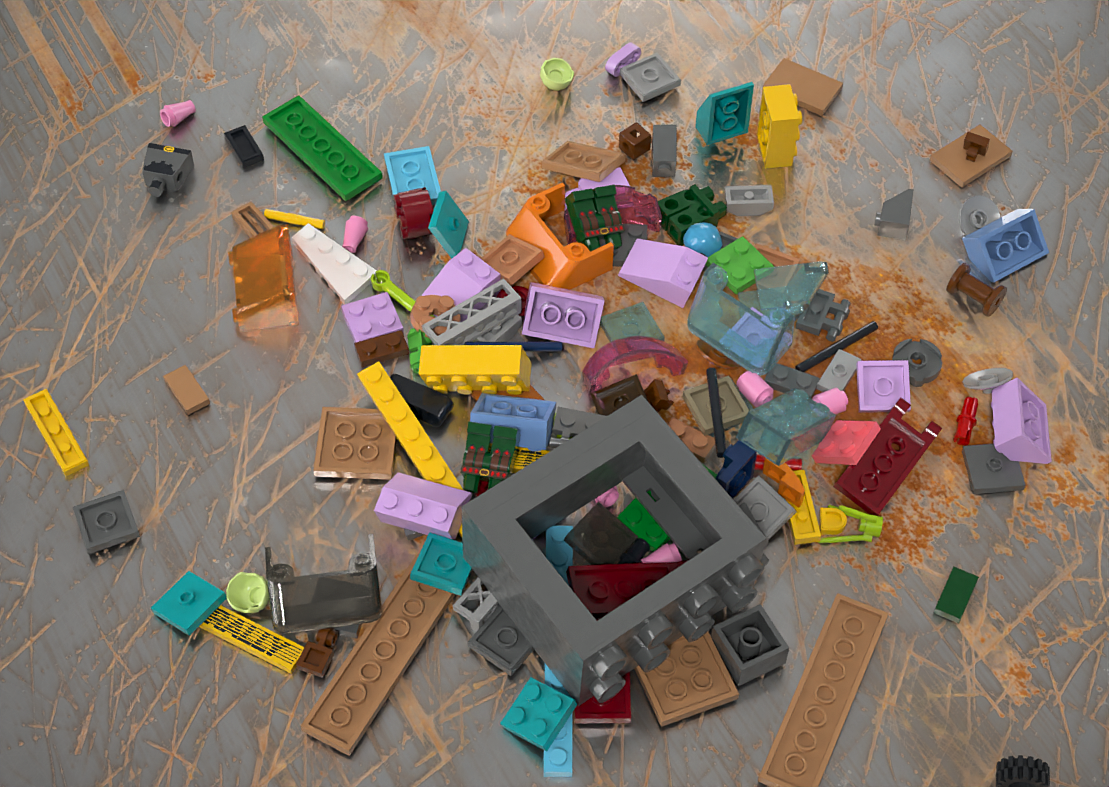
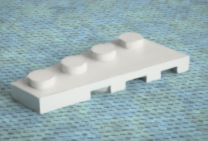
(339, 267)

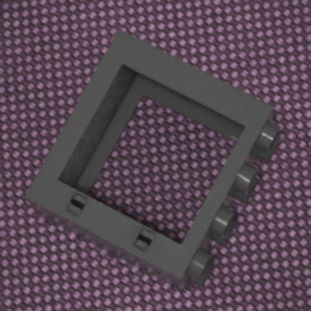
(689, 507)

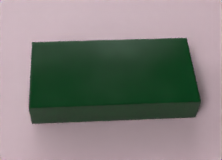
(956, 594)

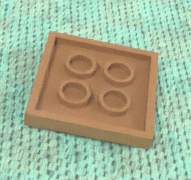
(354, 444)
(688, 681)

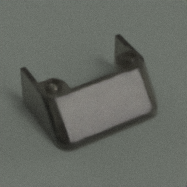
(324, 598)

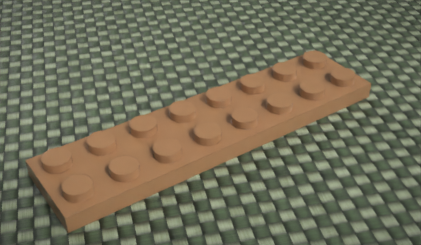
(376, 663)
(824, 695)

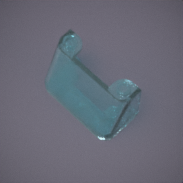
(735, 329)

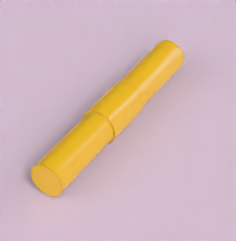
(294, 218)

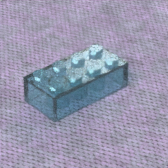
(786, 426)

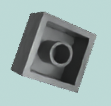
(749, 644)

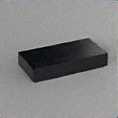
(244, 146)

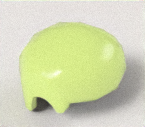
(556, 74)
(247, 592)

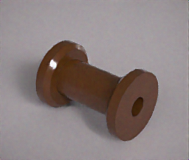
(976, 289)

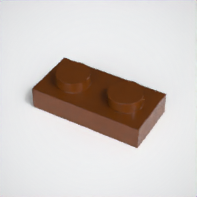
(381, 348)

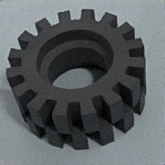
(1022, 772)

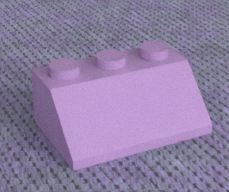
(562, 315)
(1020, 423)
(421, 506)

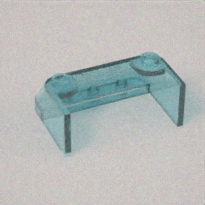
(785, 287)

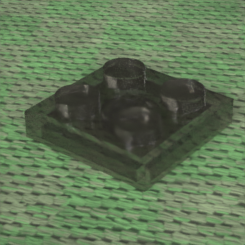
(600, 537)

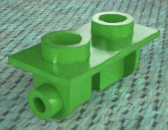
(415, 341)

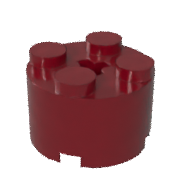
(414, 212)

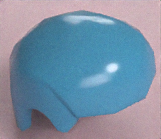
(703, 238)

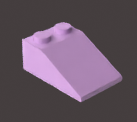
(663, 269)
(463, 278)

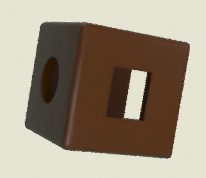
(633, 145)

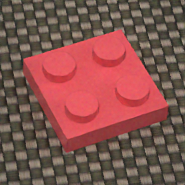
(846, 442)

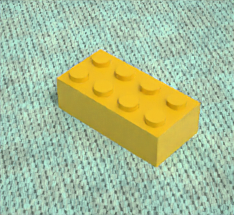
(475, 368)

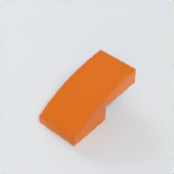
(789, 483)

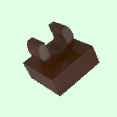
(975, 145)
(658, 395)

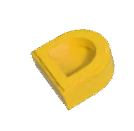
(832, 521)

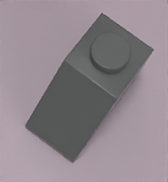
(664, 150)
(895, 216)

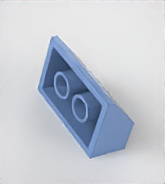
(1006, 244)
(530, 416)

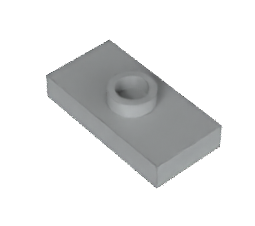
(838, 372)

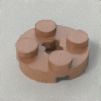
(429, 305)

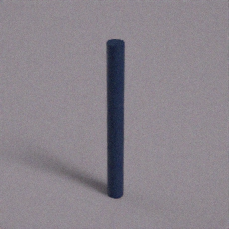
(527, 346)

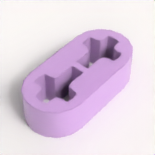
(626, 55)

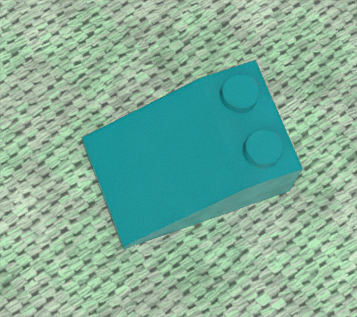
(725, 114)

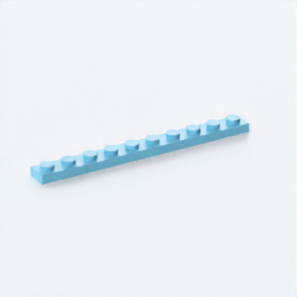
(559, 755)

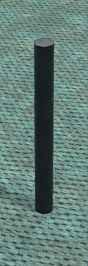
(841, 344)
(716, 412)

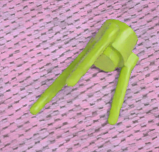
(868, 524)

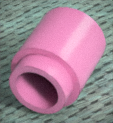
(754, 388)
(833, 399)

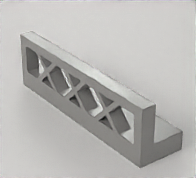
(481, 322)
(486, 607)

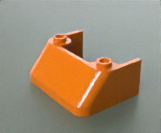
(562, 266)

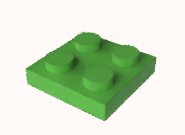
(739, 262)

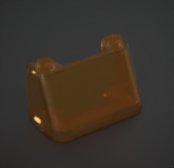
(264, 281)

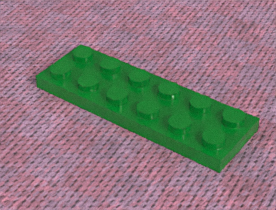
(322, 148)

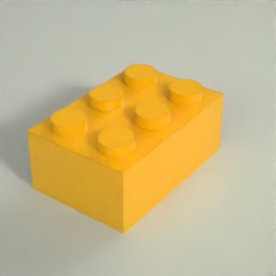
(778, 126)

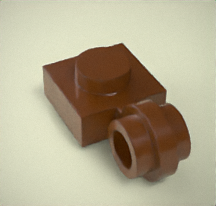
(317, 657)

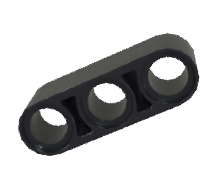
(424, 402)

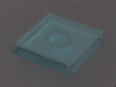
(630, 322)

